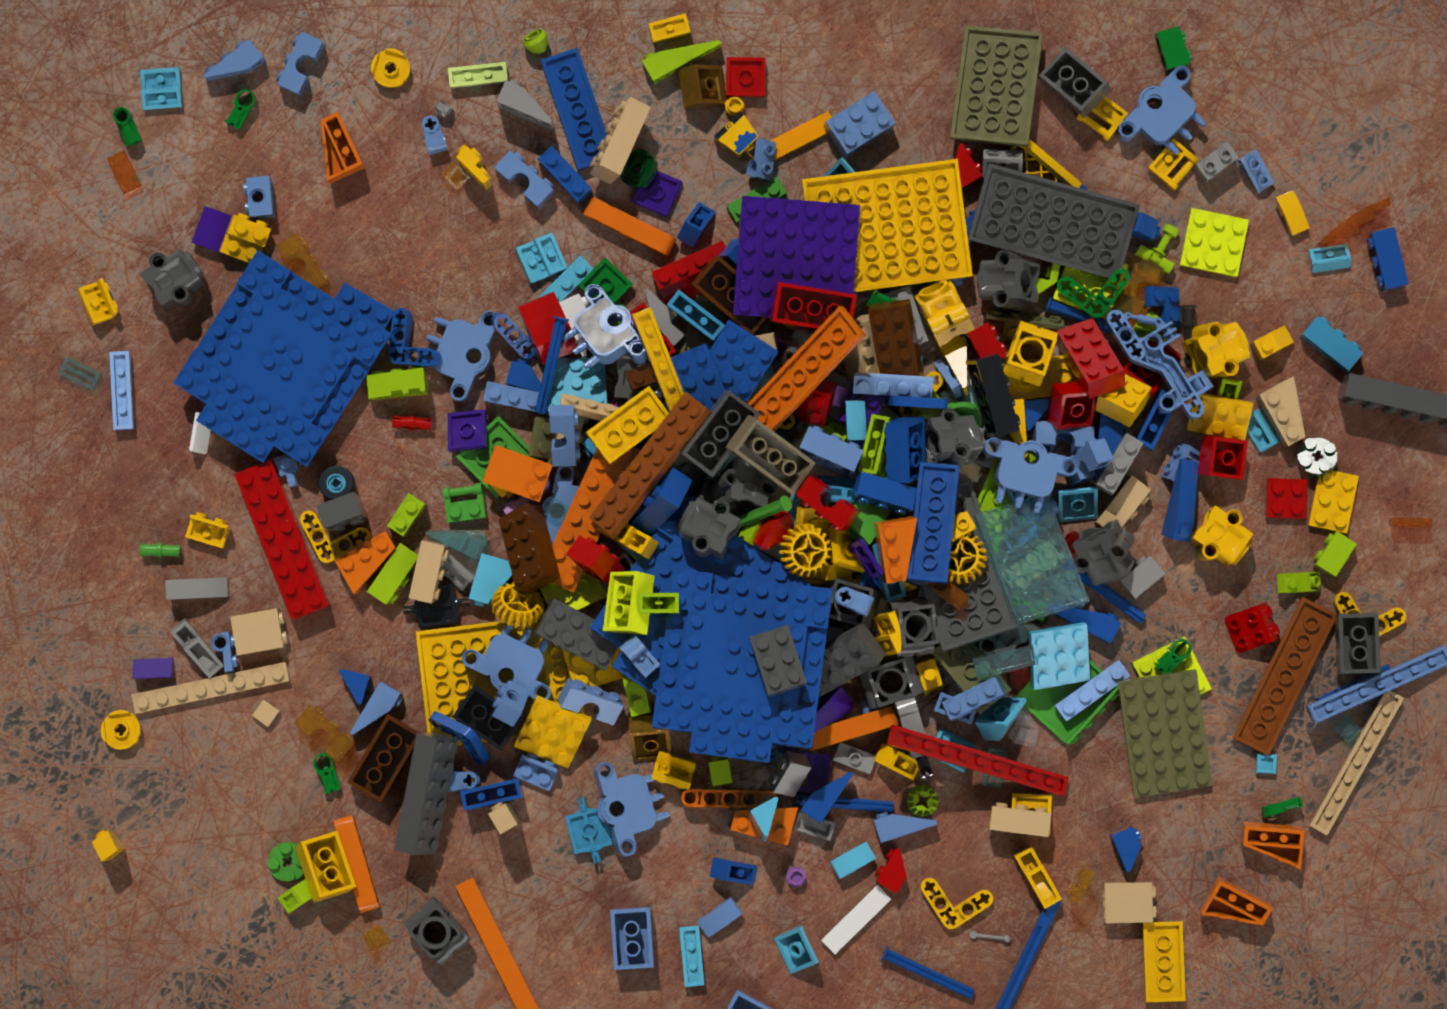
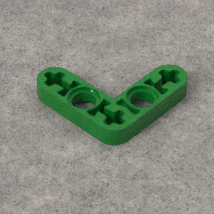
(1099, 298)

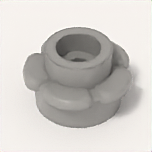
(443, 109)

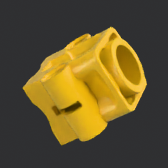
(943, 311)
(1040, 339)
(1217, 349)
(1224, 539)

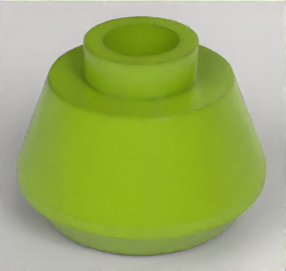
(536, 41)

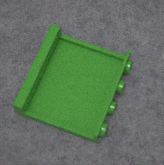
(1042, 702)

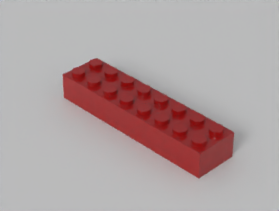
(282, 540)

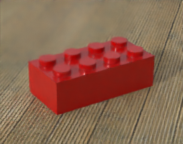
(807, 305)
(1091, 358)

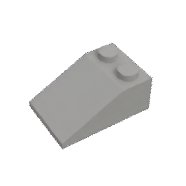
(519, 102)

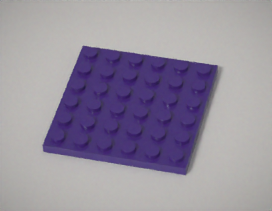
(792, 245)

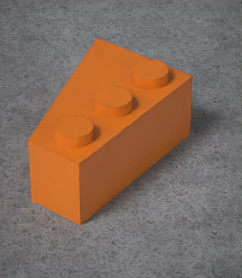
(339, 150)
(365, 560)
(780, 827)
(1275, 840)

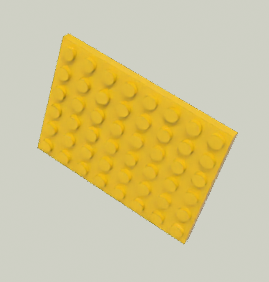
(907, 222)
(448, 680)

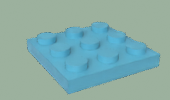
(576, 380)
(1060, 655)

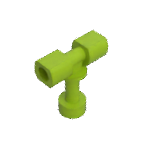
(1157, 255)

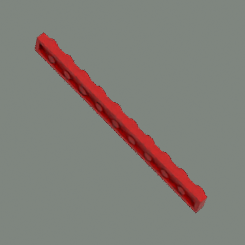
(977, 760)

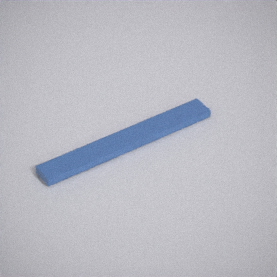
(1377, 685)

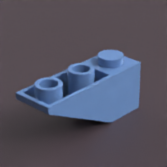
(240, 61)

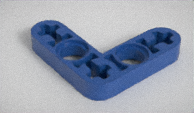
(517, 344)
(403, 346)
(905, 401)
(462, 732)

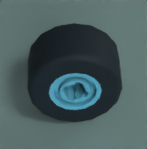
(336, 482)

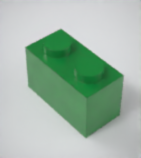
(1172, 48)

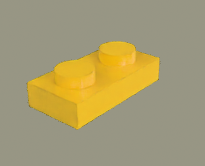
(669, 28)

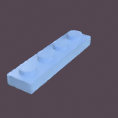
(893, 385)
(121, 390)
(1092, 690)

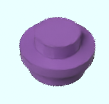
(796, 876)

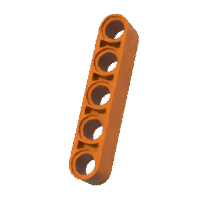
(629, 226)
(854, 727)
(719, 795)
(352, 844)

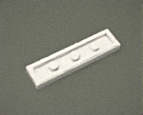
(856, 919)

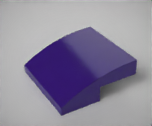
(211, 229)
(866, 558)

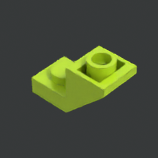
(1051, 272)
(1298, 582)
(295, 896)

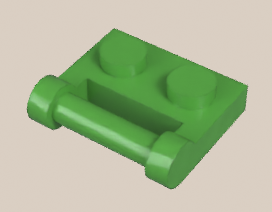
(465, 509)

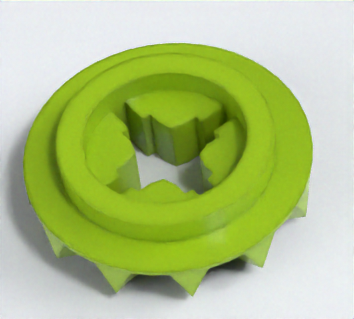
(921, 810)

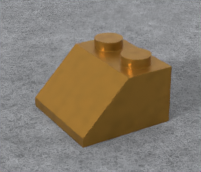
(702, 86)
(646, 740)

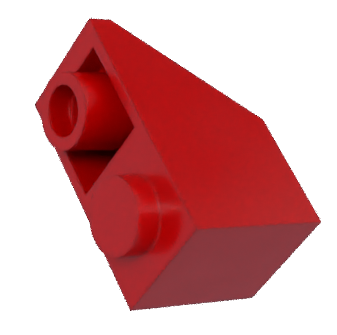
(969, 170)
(773, 529)
(893, 872)

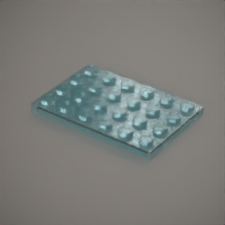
(1031, 560)

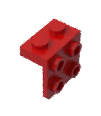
(1252, 627)

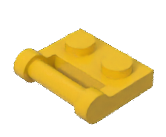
(1108, 112)
(1168, 160)

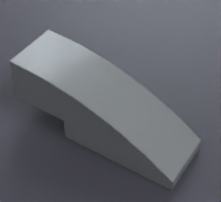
(664, 319)
(196, 588)
(196, 647)

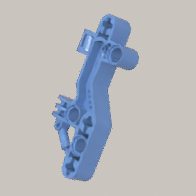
(1156, 360)

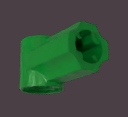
(127, 128)

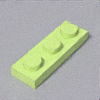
(477, 75)

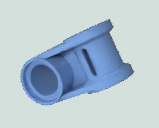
(434, 138)
(858, 601)
(458, 781)

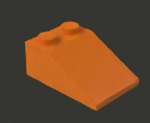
(517, 473)

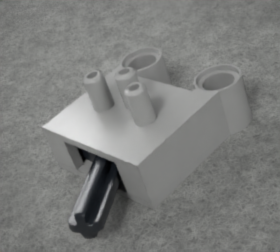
(909, 718)

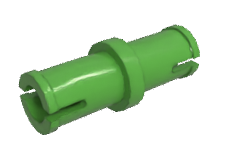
(159, 550)

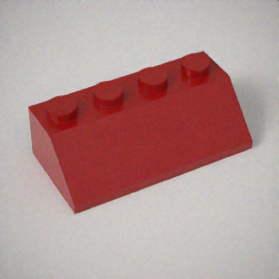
(683, 271)

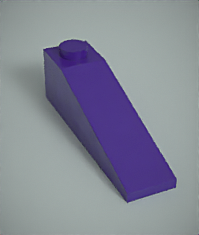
(832, 707)

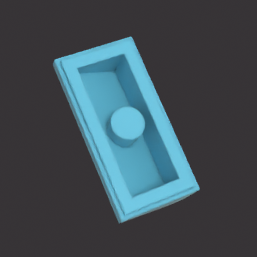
(1329, 258)
(855, 420)
(1261, 431)

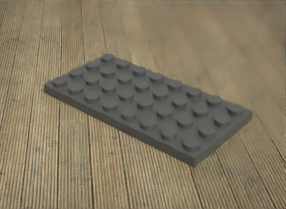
(1053, 221)
(986, 609)

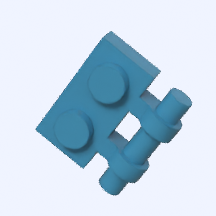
(838, 486)

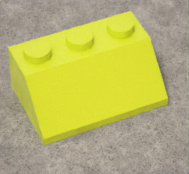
(623, 603)

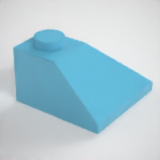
(999, 717)

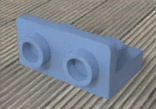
(1182, 451)
(536, 772)

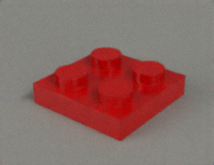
(745, 77)
(1286, 498)

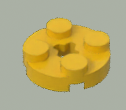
(386, 58)
(130, 736)

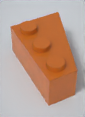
(894, 547)
(1234, 903)

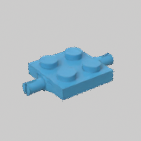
(588, 831)

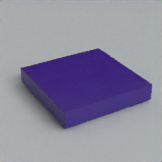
(658, 195)
(467, 430)

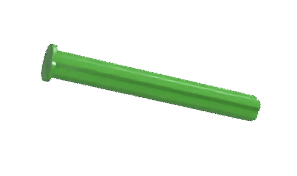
(780, 505)

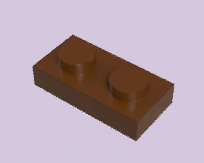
(641, 376)

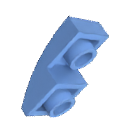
(719, 917)

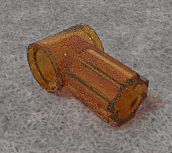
(952, 595)

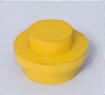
(734, 105)

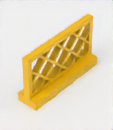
(1049, 163)

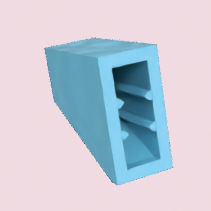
(489, 576)

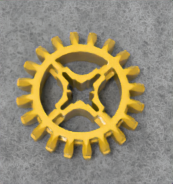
(968, 558)
(806, 567)
(516, 610)

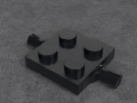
(441, 612)

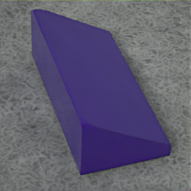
(153, 668)

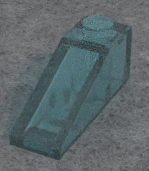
(466, 542)
(1004, 661)

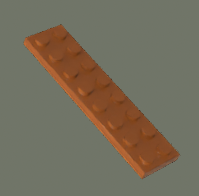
(650, 464)
(1284, 676)

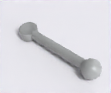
(973, 934)

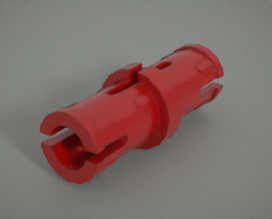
(412, 423)

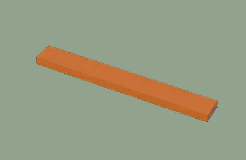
(496, 945)

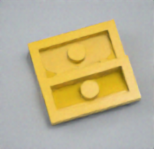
(889, 631)

